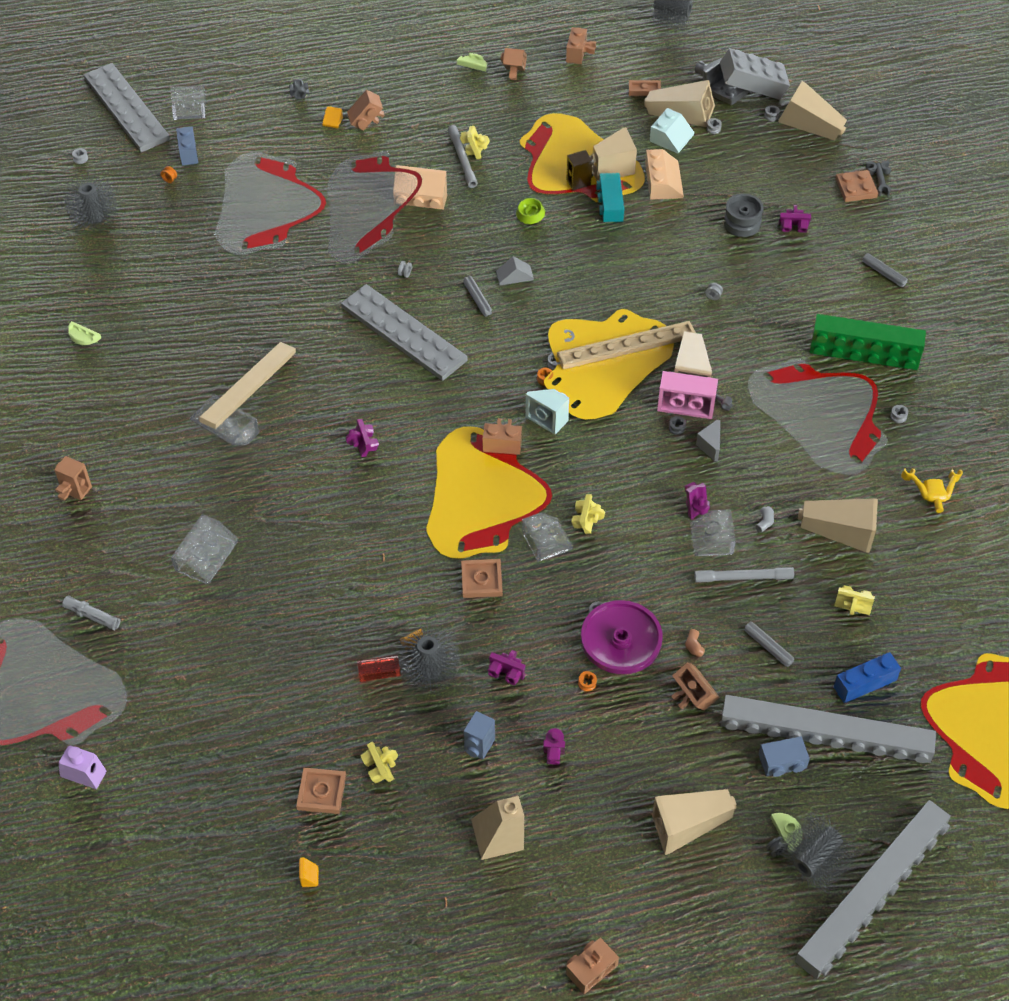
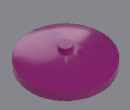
(621, 637)

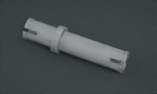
(83, 608)

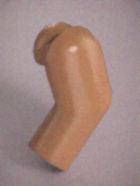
(693, 645)

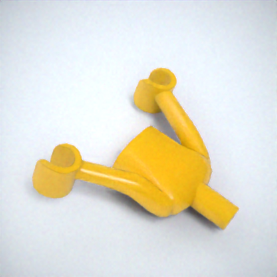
(933, 489)

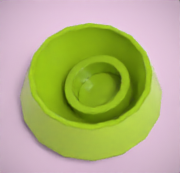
(530, 211)

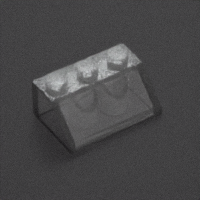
(236, 429)
(204, 549)

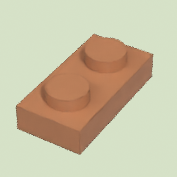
(643, 87)

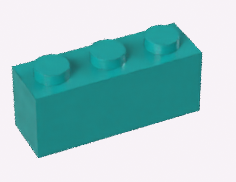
(610, 197)

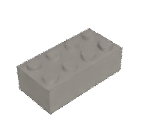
(754, 73)

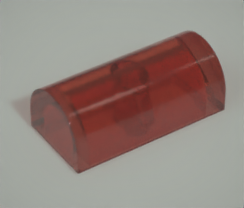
(378, 668)

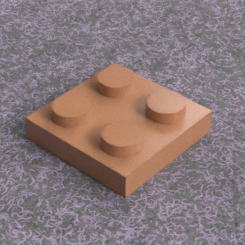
(856, 186)
(481, 578)
(321, 790)

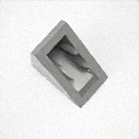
(514, 272)
(709, 440)

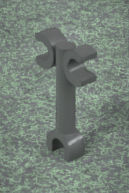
(880, 169)

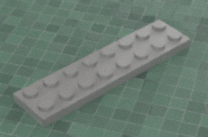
(126, 107)
(404, 332)

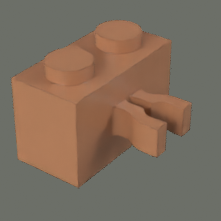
(578, 45)
(514, 60)
(365, 110)
(502, 438)
(72, 479)
(695, 686)
(591, 965)

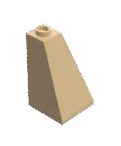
(690, 100)
(813, 114)
(693, 356)
(843, 521)
(690, 815)
(500, 828)

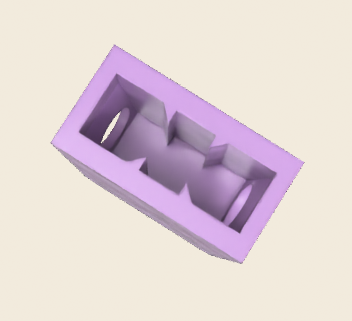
(77, 767)

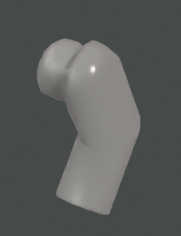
(768, 519)

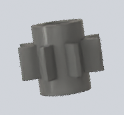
(299, 89)

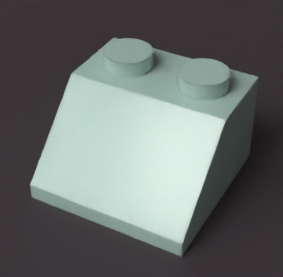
(671, 131)
(547, 409)

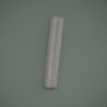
(885, 270)
(477, 296)
(769, 644)

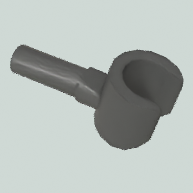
(726, 402)

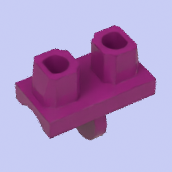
(794, 217)
(360, 438)
(696, 499)
(507, 664)
(554, 746)

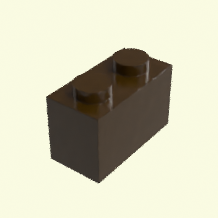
(579, 170)

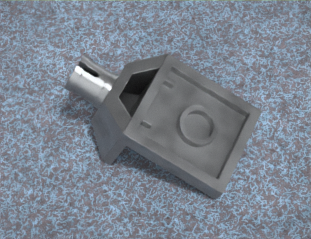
(720, 90)

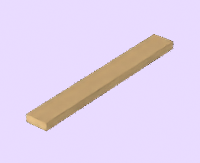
(623, 345)
(247, 385)

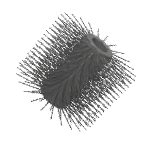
(678, 8)
(91, 204)
(429, 657)
(818, 851)

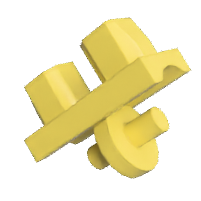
(477, 142)
(589, 512)
(854, 600)
(375, 755)

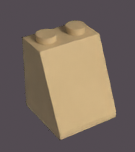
(615, 155)

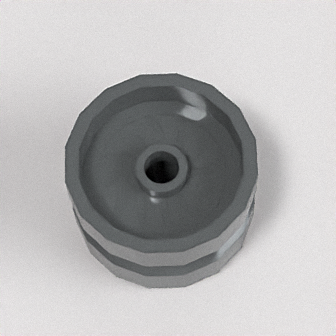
(743, 215)

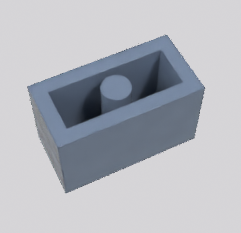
(187, 145)
(479, 735)
(784, 756)

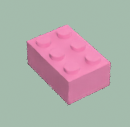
(687, 395)

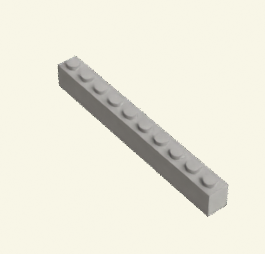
(829, 729)
(872, 889)

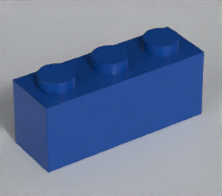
(867, 677)

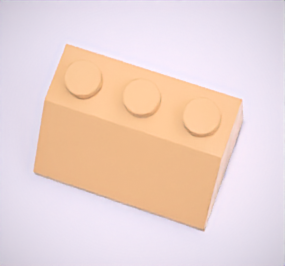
(663, 175)
(433, 188)

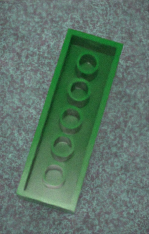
(867, 341)

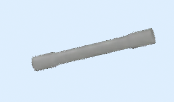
(468, 173)
(776, 573)

